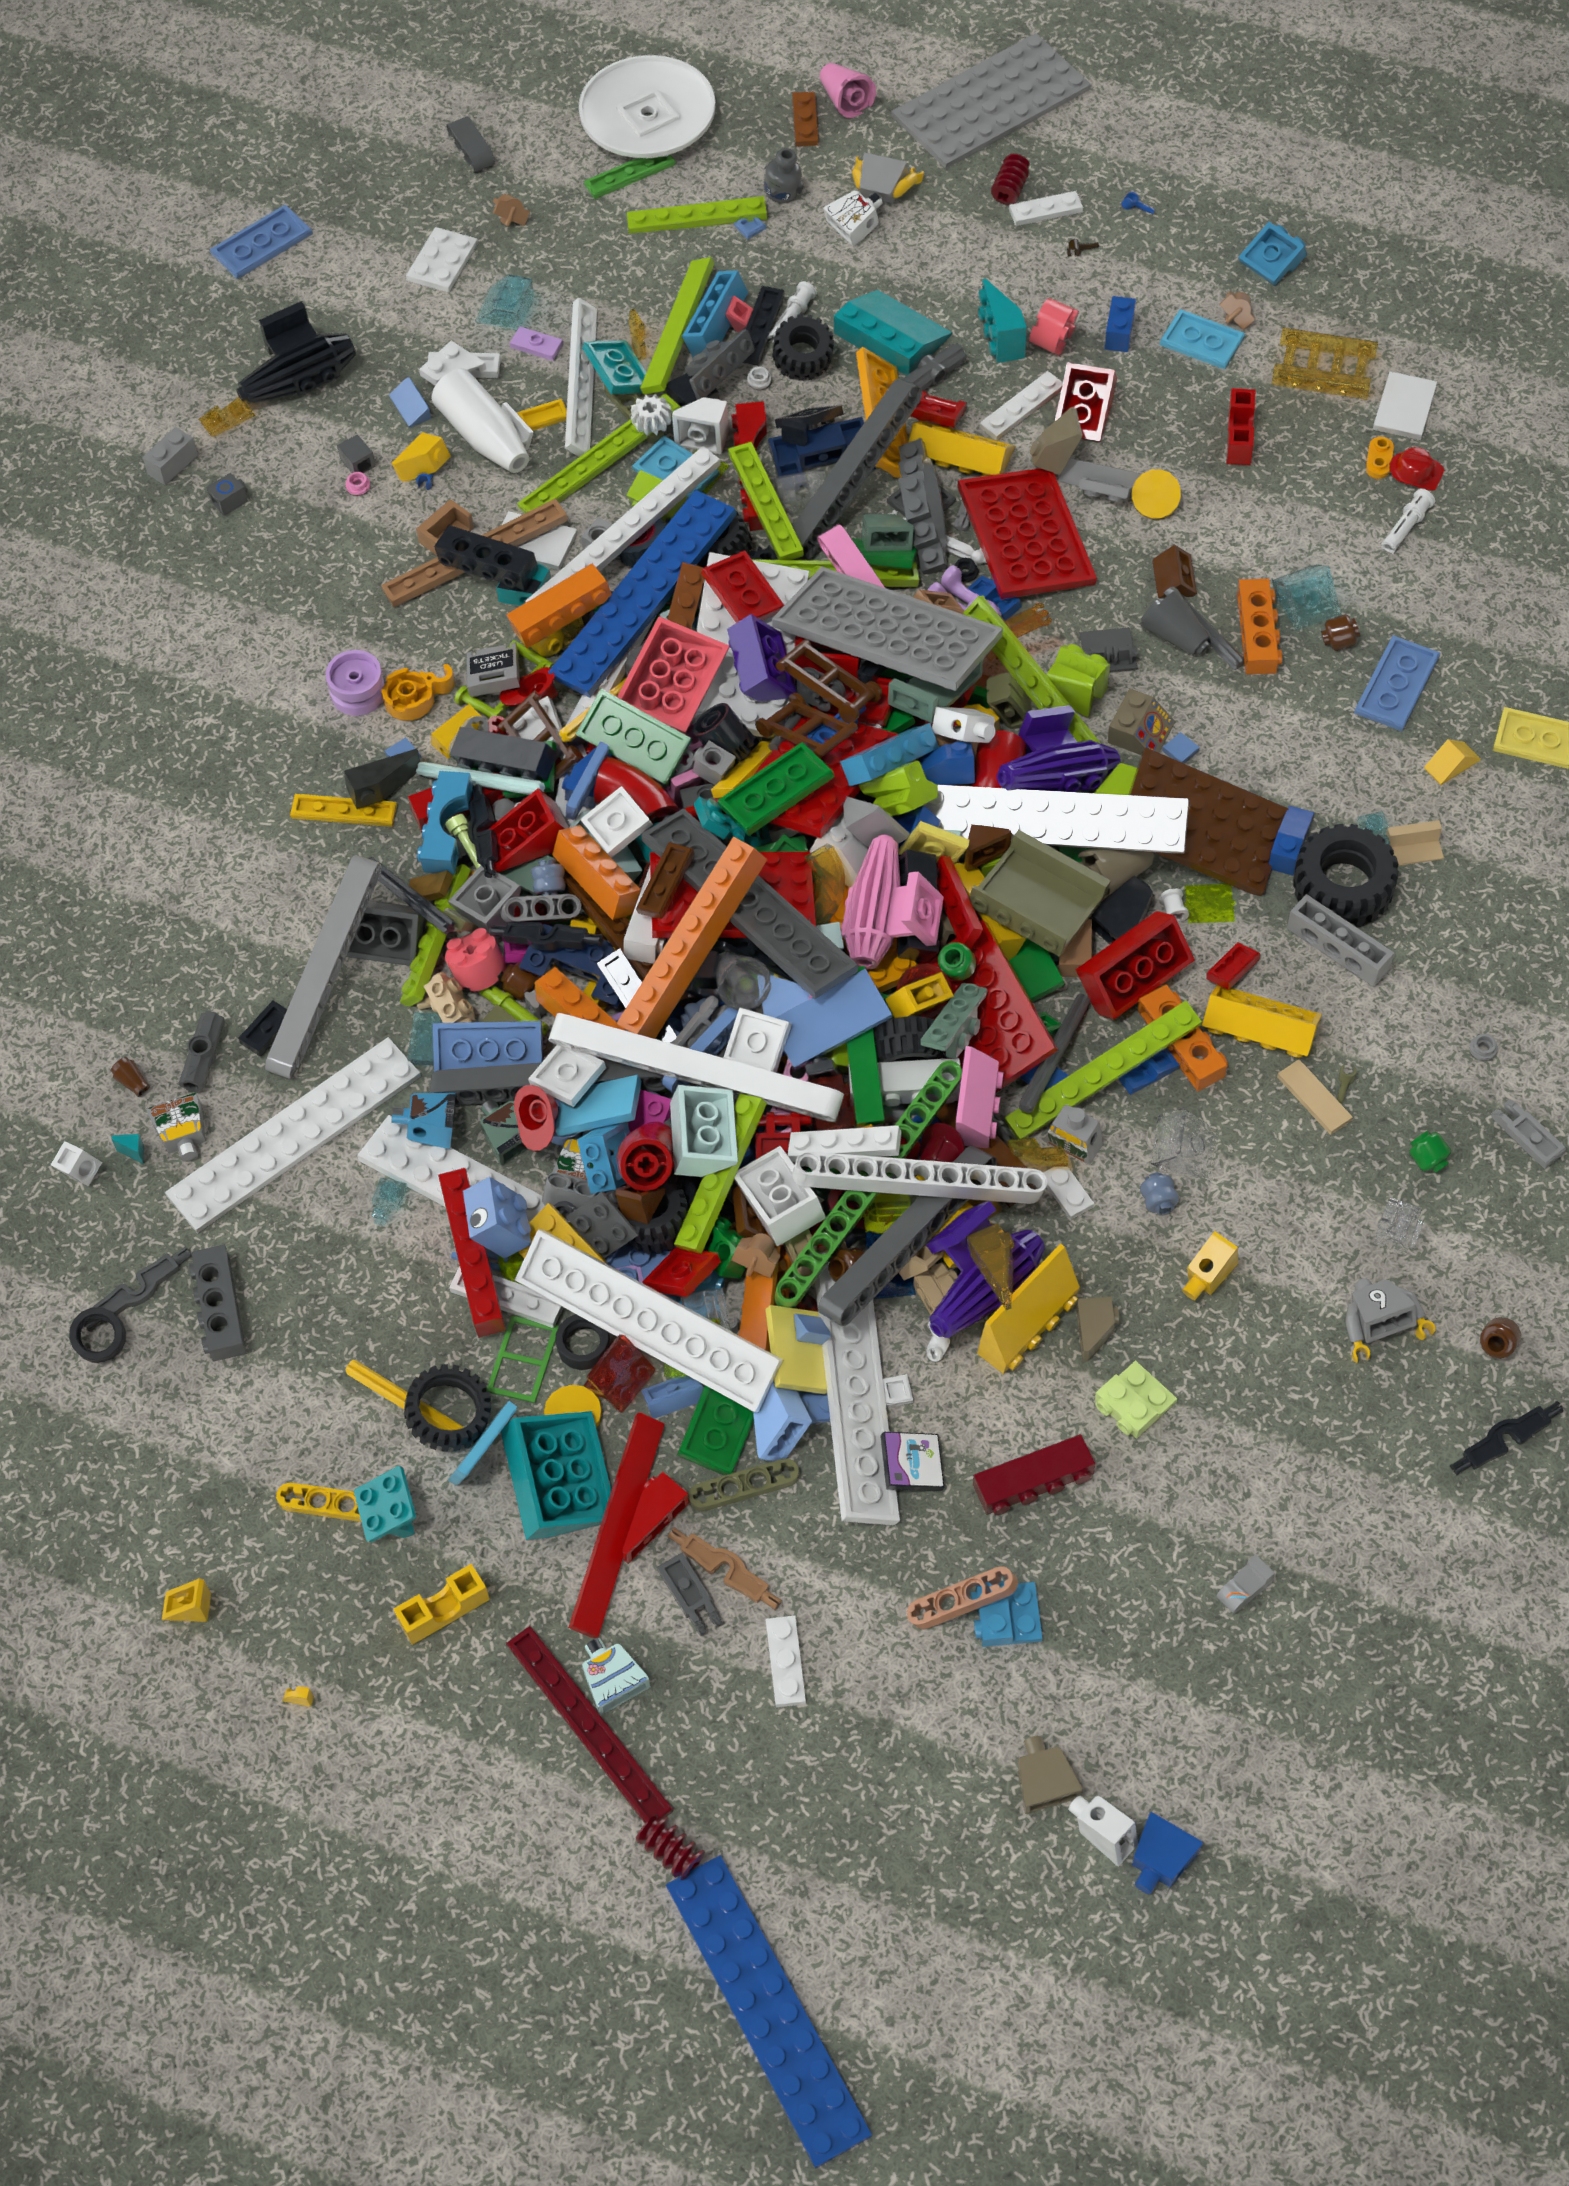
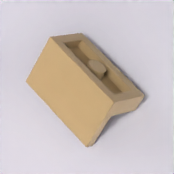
(1416, 842)

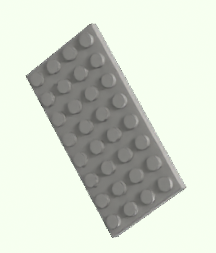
(990, 100)
(888, 628)

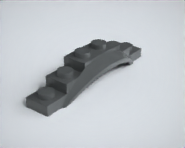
(923, 506)

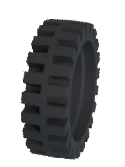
(452, 1378)

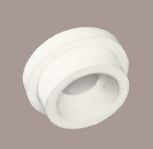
(759, 372)

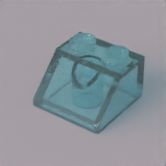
(507, 303)
(1307, 596)

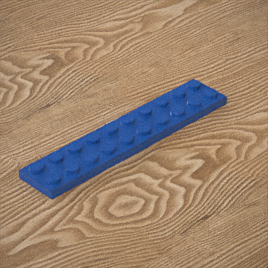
(641, 593)
(769, 2012)

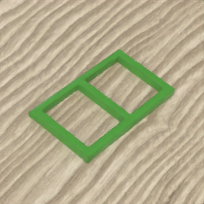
(542, 1363)

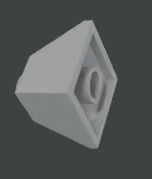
(483, 897)

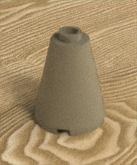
(1116, 864)

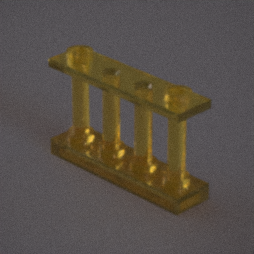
(1319, 380)

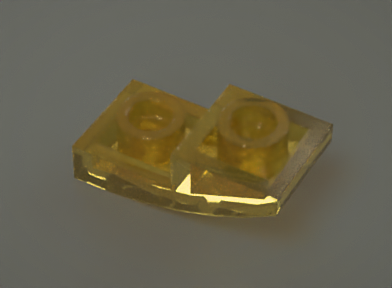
(218, 421)

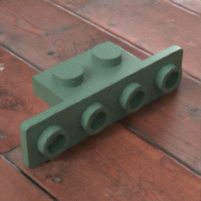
(956, 1021)

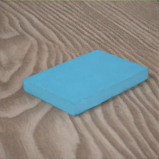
(1202, 339)
(665, 458)
(600, 1106)
(482, 1443)

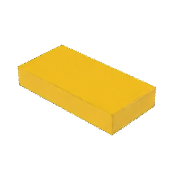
(544, 414)

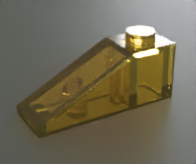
(993, 1257)

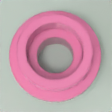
(355, 478)

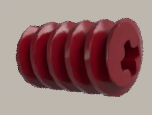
(1010, 179)
(669, 1847)

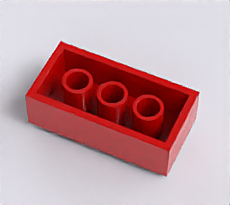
(1135, 964)

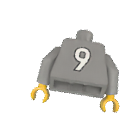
(1382, 1311)

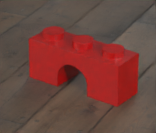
(1240, 426)

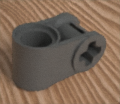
(812, 697)

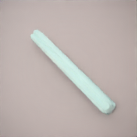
(485, 779)

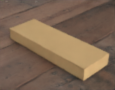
(1314, 1097)

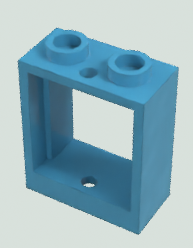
(597, 1149)

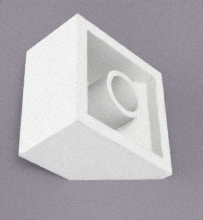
(701, 425)

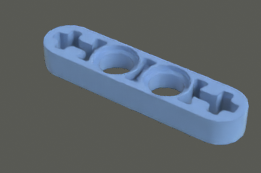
(709, 1042)

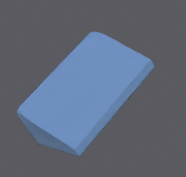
(410, 403)
(672, 1395)

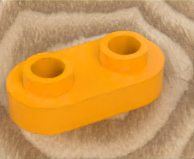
(1379, 455)

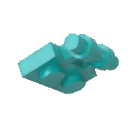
(716, 821)

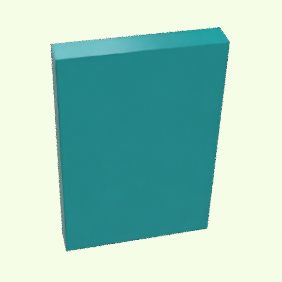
(616, 365)

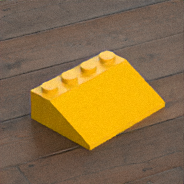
(1033, 1310)

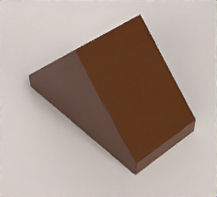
(986, 844)
(639, 1204)

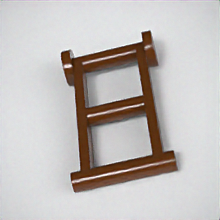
(798, 704)
(847, 711)
(572, 754)

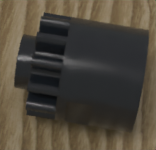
(725, 730)

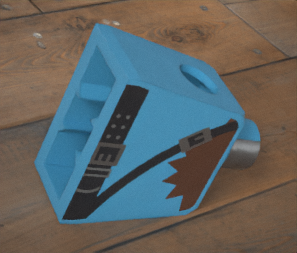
(428, 1118)

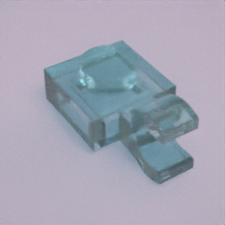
(1375, 822)
(387, 1196)

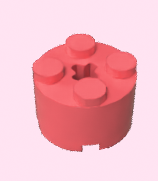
(1053, 326)
(475, 960)

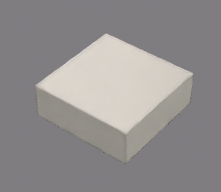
(897, 1391)

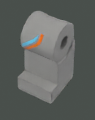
(1246, 1584)

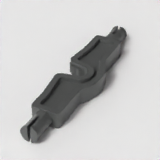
(148, 1278)

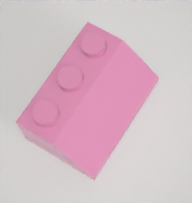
(978, 1098)

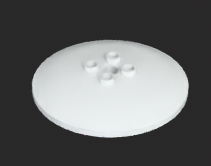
(660, 85)

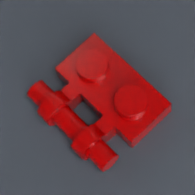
(770, 1140)

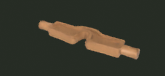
(736, 1578)

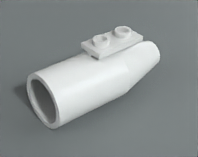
(481, 421)

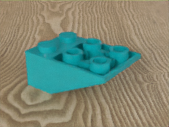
(1004, 324)

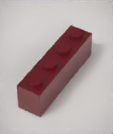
(1033, 1475)

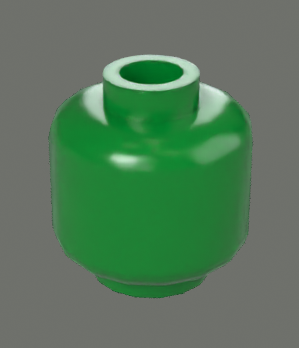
(957, 961)
(1430, 1151)

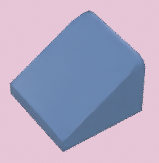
(811, 1329)

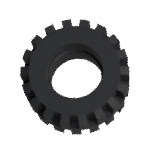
(803, 331)
(735, 540)
(901, 1040)
(663, 1230)

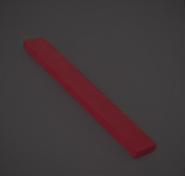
(588, 1726)

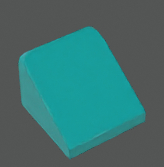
(129, 1145)

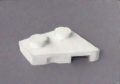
(449, 359)

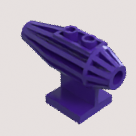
(1055, 758)
(971, 1295)

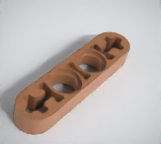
(960, 1592)

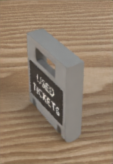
(492, 663)

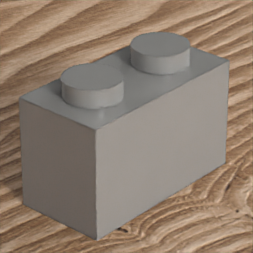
(170, 456)

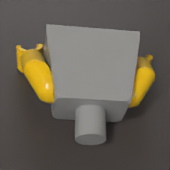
(884, 176)

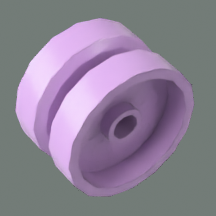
(355, 682)

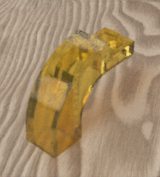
(829, 882)

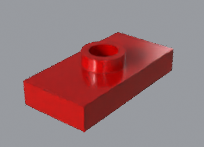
(1233, 966)

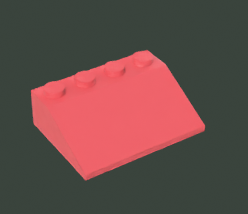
(673, 673)

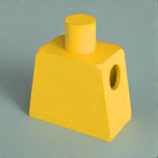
(1224, 1259)

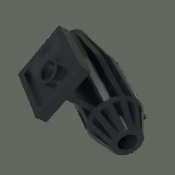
(300, 357)

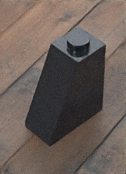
(1122, 910)

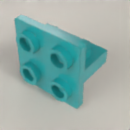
(386, 1506)

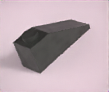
(380, 778)

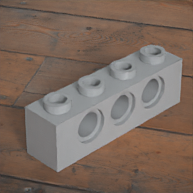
(1340, 940)

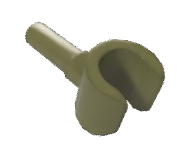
(1345, 1080)

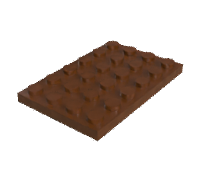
(1227, 826)

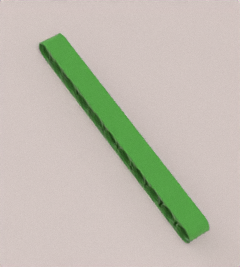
(849, 1218)

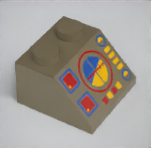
(1140, 723)

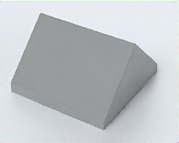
(869, 821)

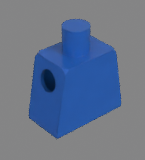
(1163, 1853)

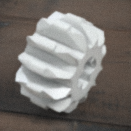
(651, 414)

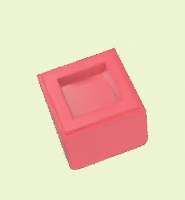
(738, 314)

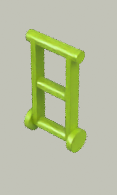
(462, 695)

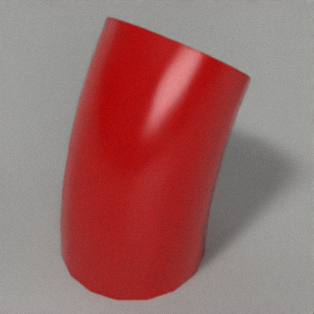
(1001, 749)
(640, 786)
(646, 1156)

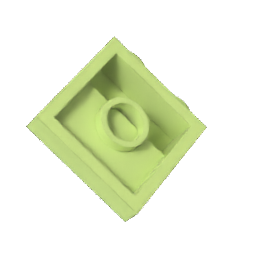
(1134, 1399)

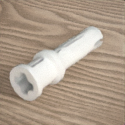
(796, 304)
(1412, 514)

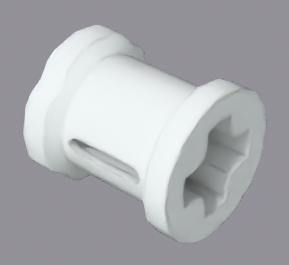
(1173, 903)

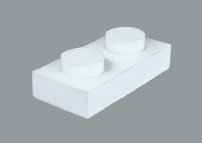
(1068, 1191)

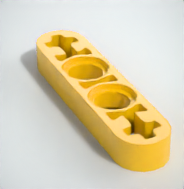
(331, 1507)

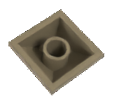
(1057, 443)

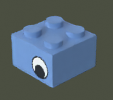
(497, 1217)

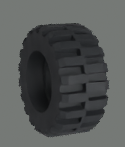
(1350, 847)

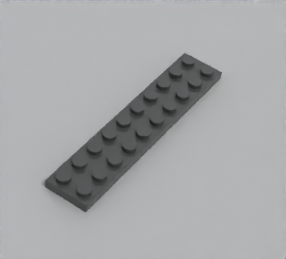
(762, 913)

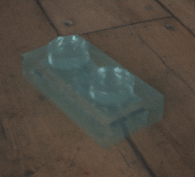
(421, 1038)

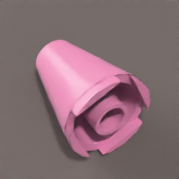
(848, 89)

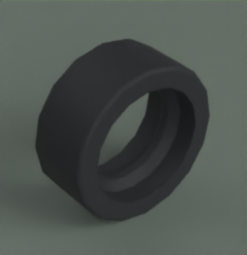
(88, 1315)
(575, 1361)

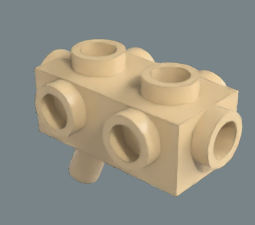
(447, 1000)

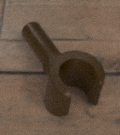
(1075, 245)

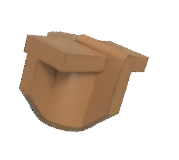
(510, 210)
(1238, 308)
(757, 1254)

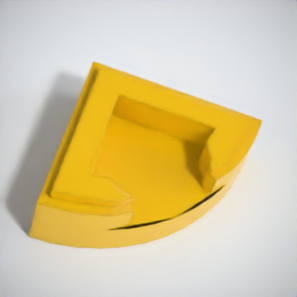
(301, 1696)

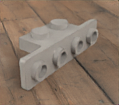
(1099, 479)

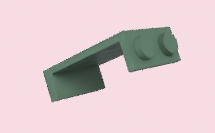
(923, 697)

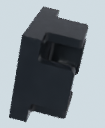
(704, 982)

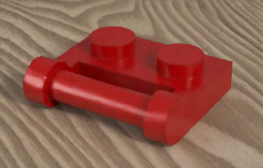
(939, 410)

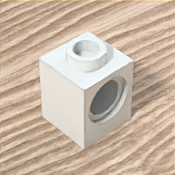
(76, 1163)

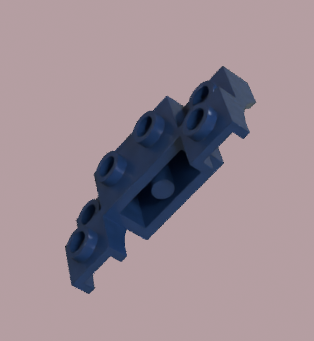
(823, 447)
(578, 961)

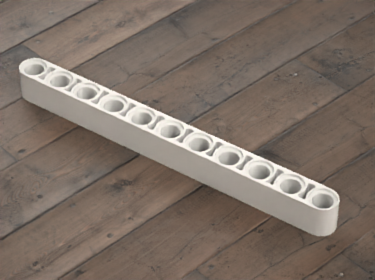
(695, 1067)

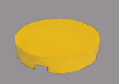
(1156, 494)
(573, 1399)

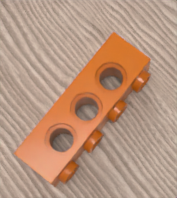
(1258, 626)
(1198, 1071)

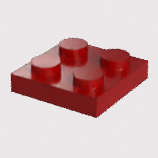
(682, 1272)

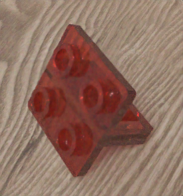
(619, 1374)

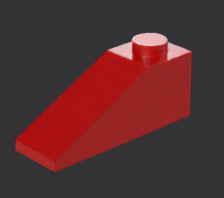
(657, 1507)

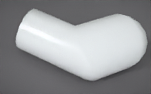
(937, 1346)

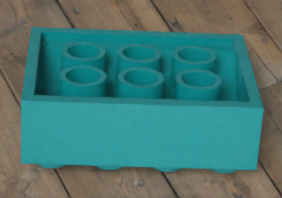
(889, 330)
(556, 1472)

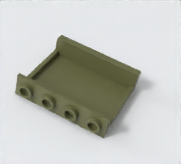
(1040, 893)

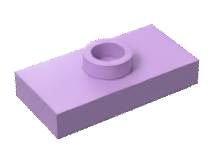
(536, 343)

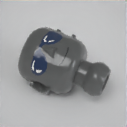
(783, 177)

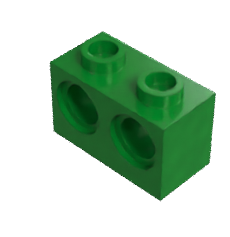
(724, 1242)

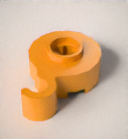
(411, 694)

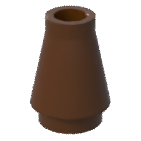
(129, 1075)

